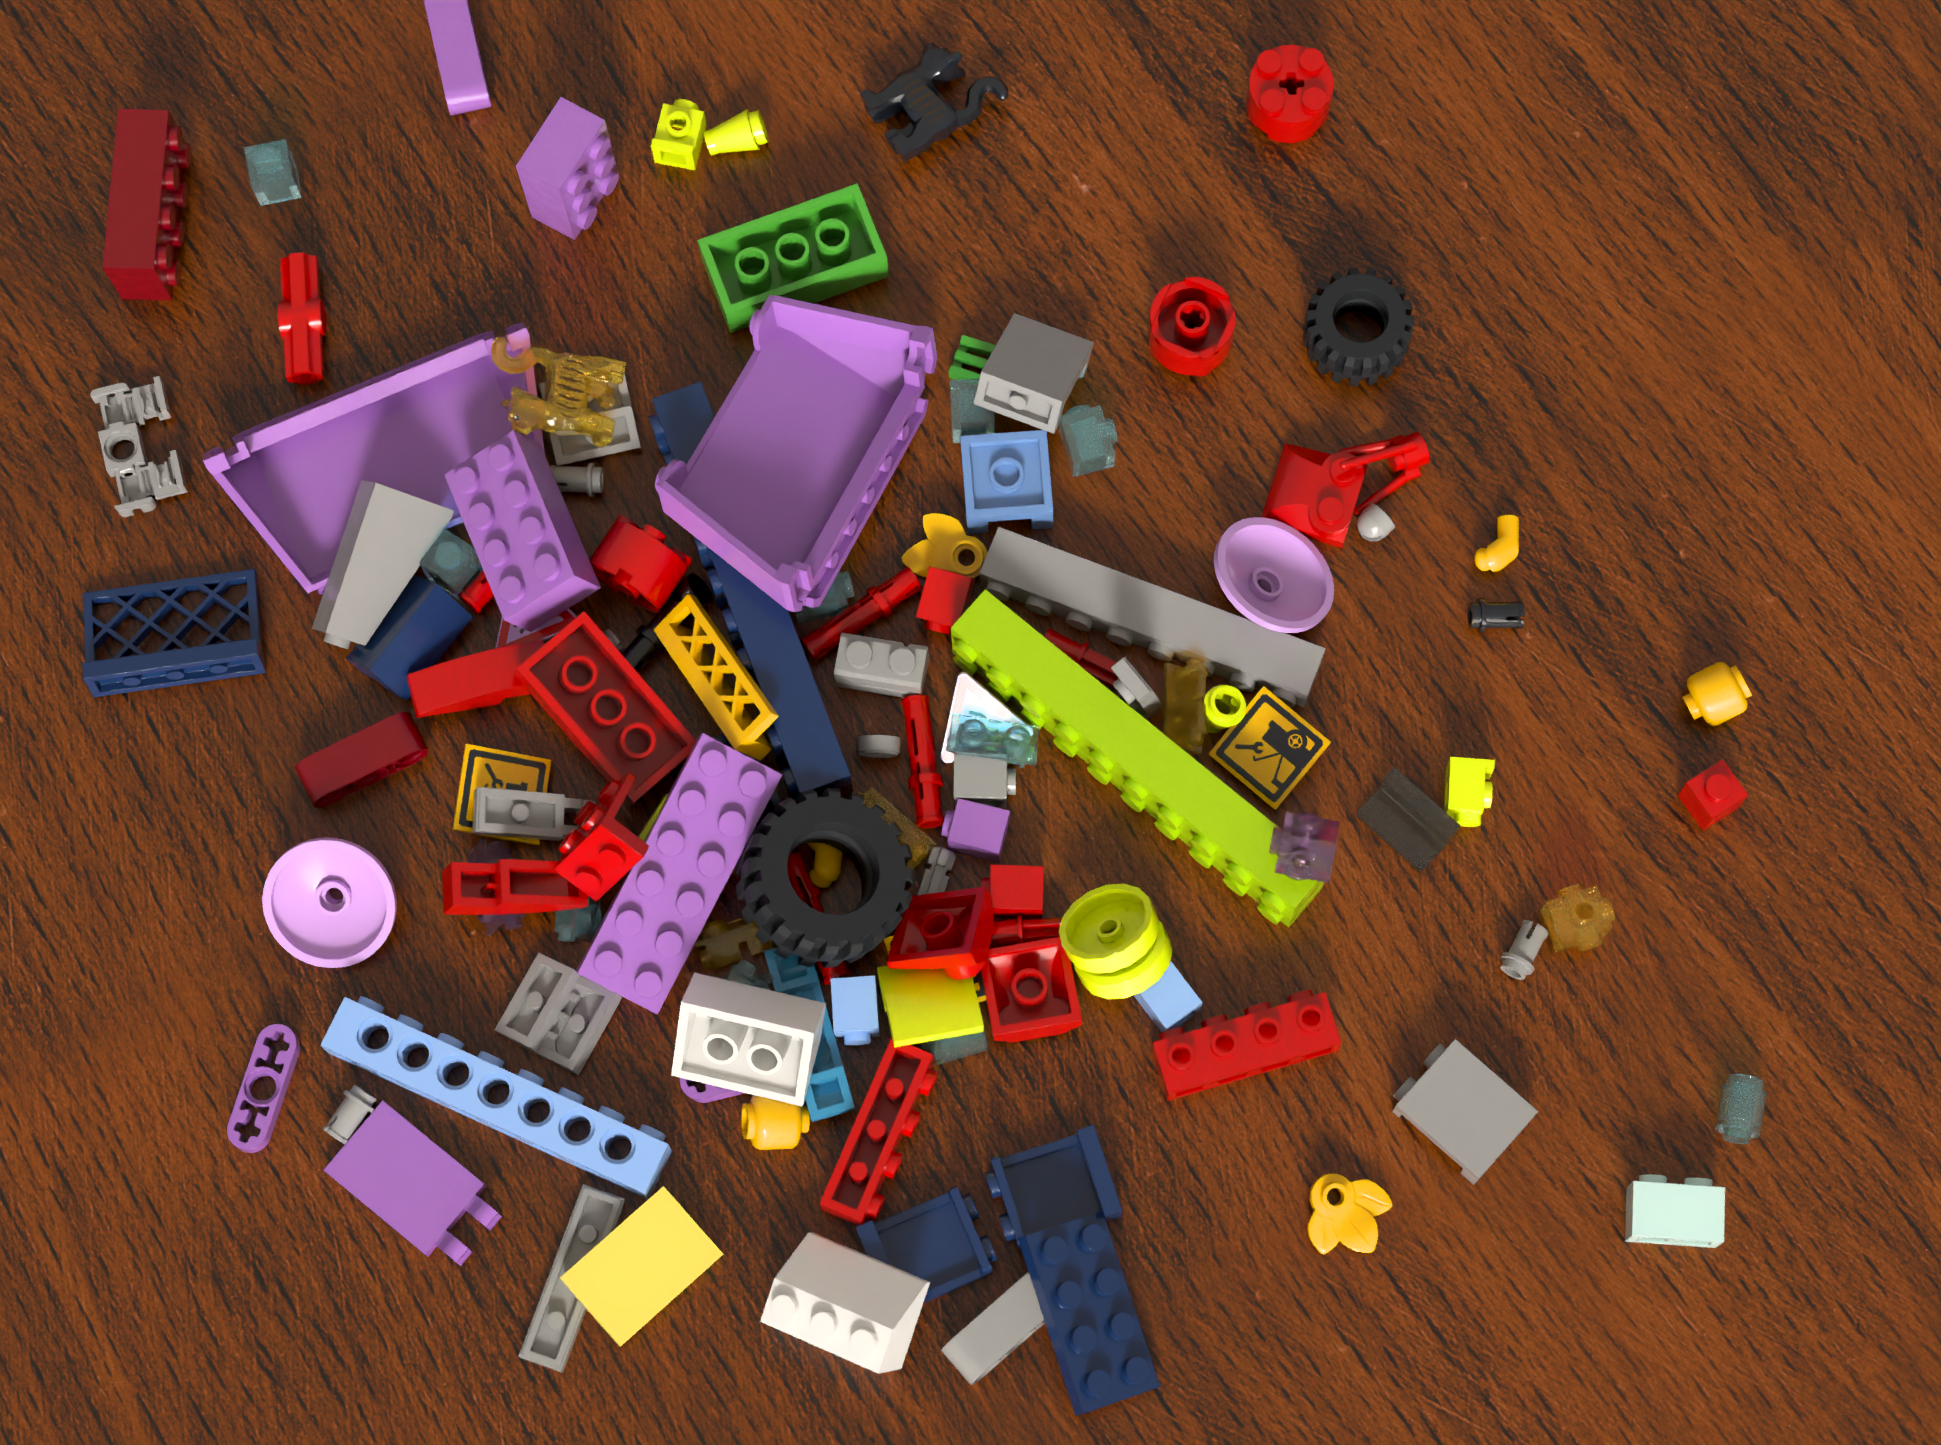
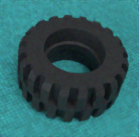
(863, 839)

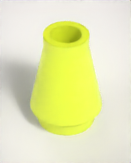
(739, 133)
(1223, 707)

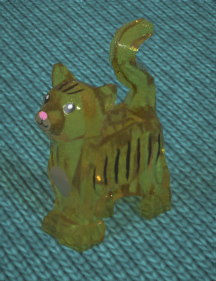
(567, 389)

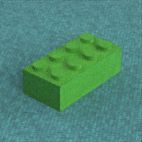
(794, 254)

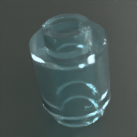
(1741, 1108)

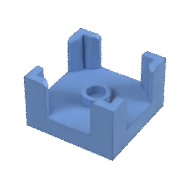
(1006, 479)

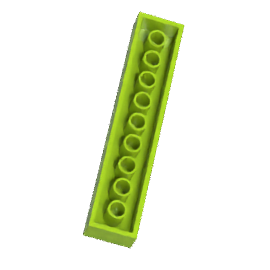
(1128, 753)

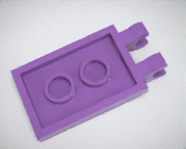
(410, 1183)

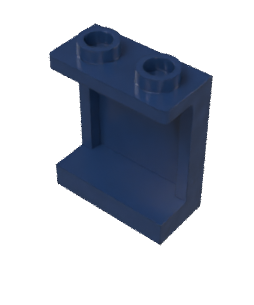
(1053, 1185)
(933, 1243)

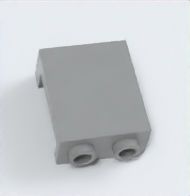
(1032, 372)
(1464, 1108)

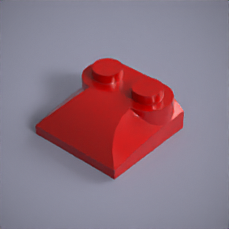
(1315, 493)
(945, 932)
(1030, 991)

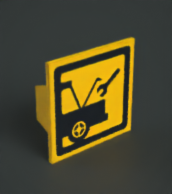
(1270, 748)
(497, 770)

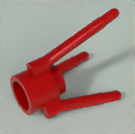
(1403, 454)

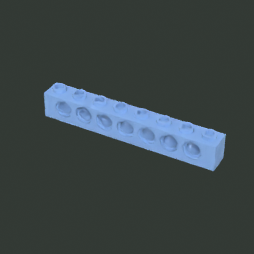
(348, 1041)

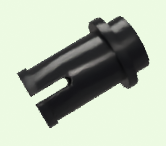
(1495, 615)

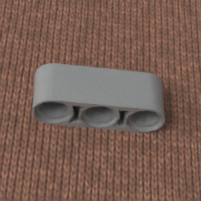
(996, 1331)

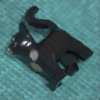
(928, 112)

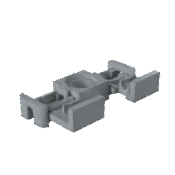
(120, 424)

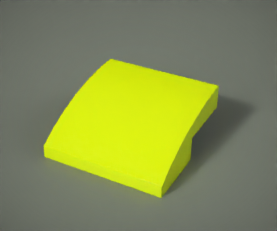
(928, 1005)

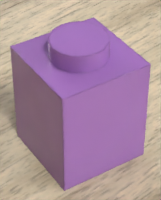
(976, 830)

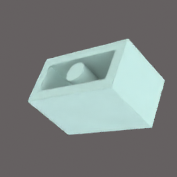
(1675, 1212)

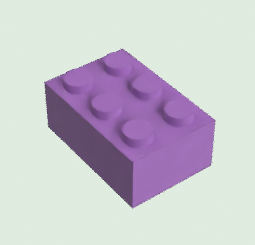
(568, 169)

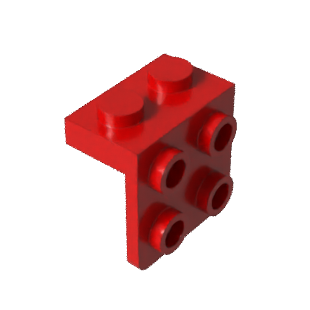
(600, 847)

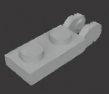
(1135, 689)
(523, 813)

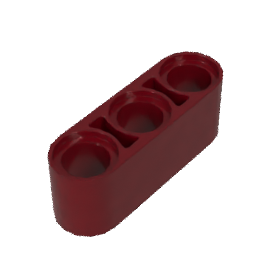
(361, 759)

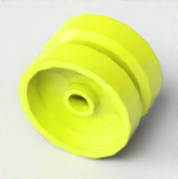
(1115, 941)

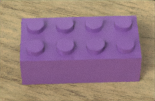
(522, 531)

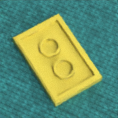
(641, 1266)

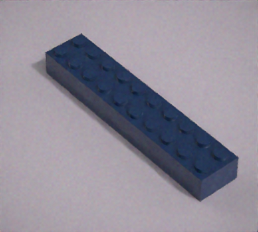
(762, 627)

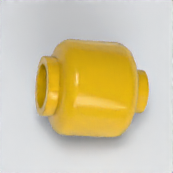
(1717, 693)
(773, 1123)

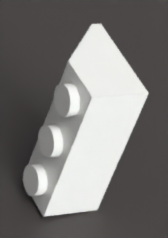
(747, 1039)
(846, 1303)

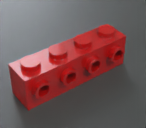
(1245, 1045)
(877, 1133)

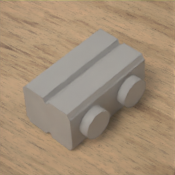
(881, 666)

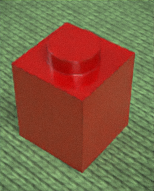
(944, 599)
(1712, 795)
(1016, 890)

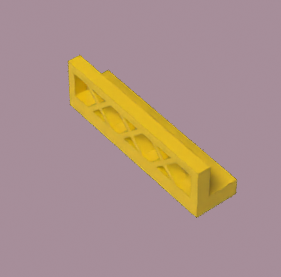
(708, 679)

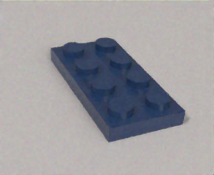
(1089, 1313)

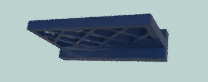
(169, 666)

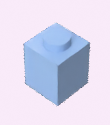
(1170, 1000)
(855, 1009)

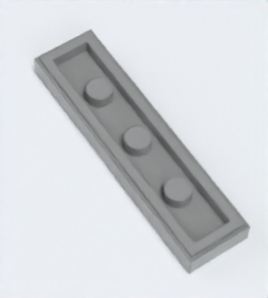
(558, 1310)

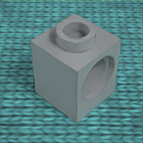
(983, 780)

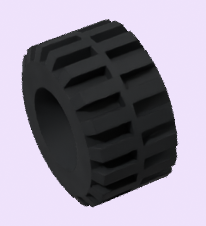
(1363, 295)

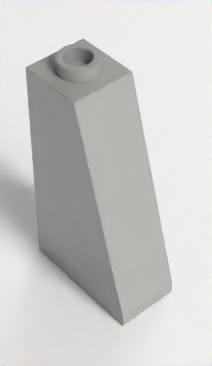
(376, 560)

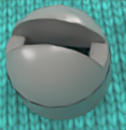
(1374, 523)

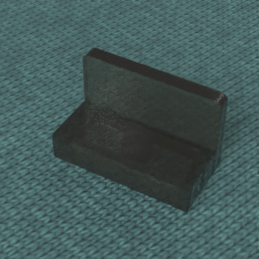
(1408, 820)

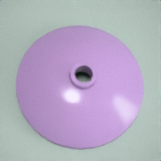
(1273, 575)
(314, 923)

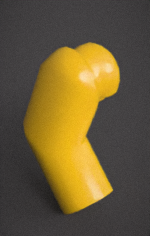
(1503, 549)
(826, 864)

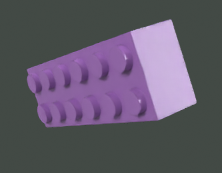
(681, 874)

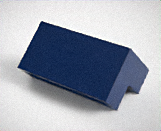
(410, 636)

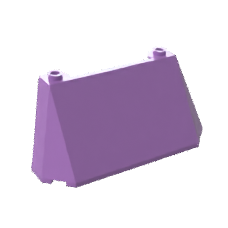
(396, 429)
(803, 445)

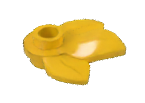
(943, 547)
(1351, 1218)

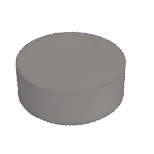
(878, 746)

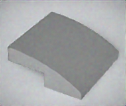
(580, 447)
(558, 1014)

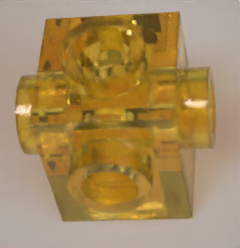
(1567, 928)

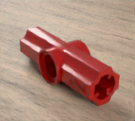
(302, 319)

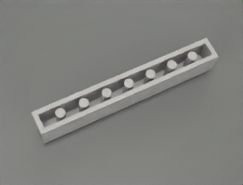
(1149, 617)

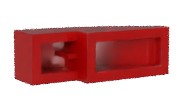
(470, 680)
(508, 888)

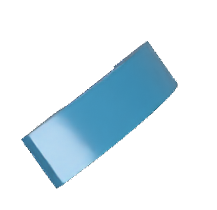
(828, 1086)

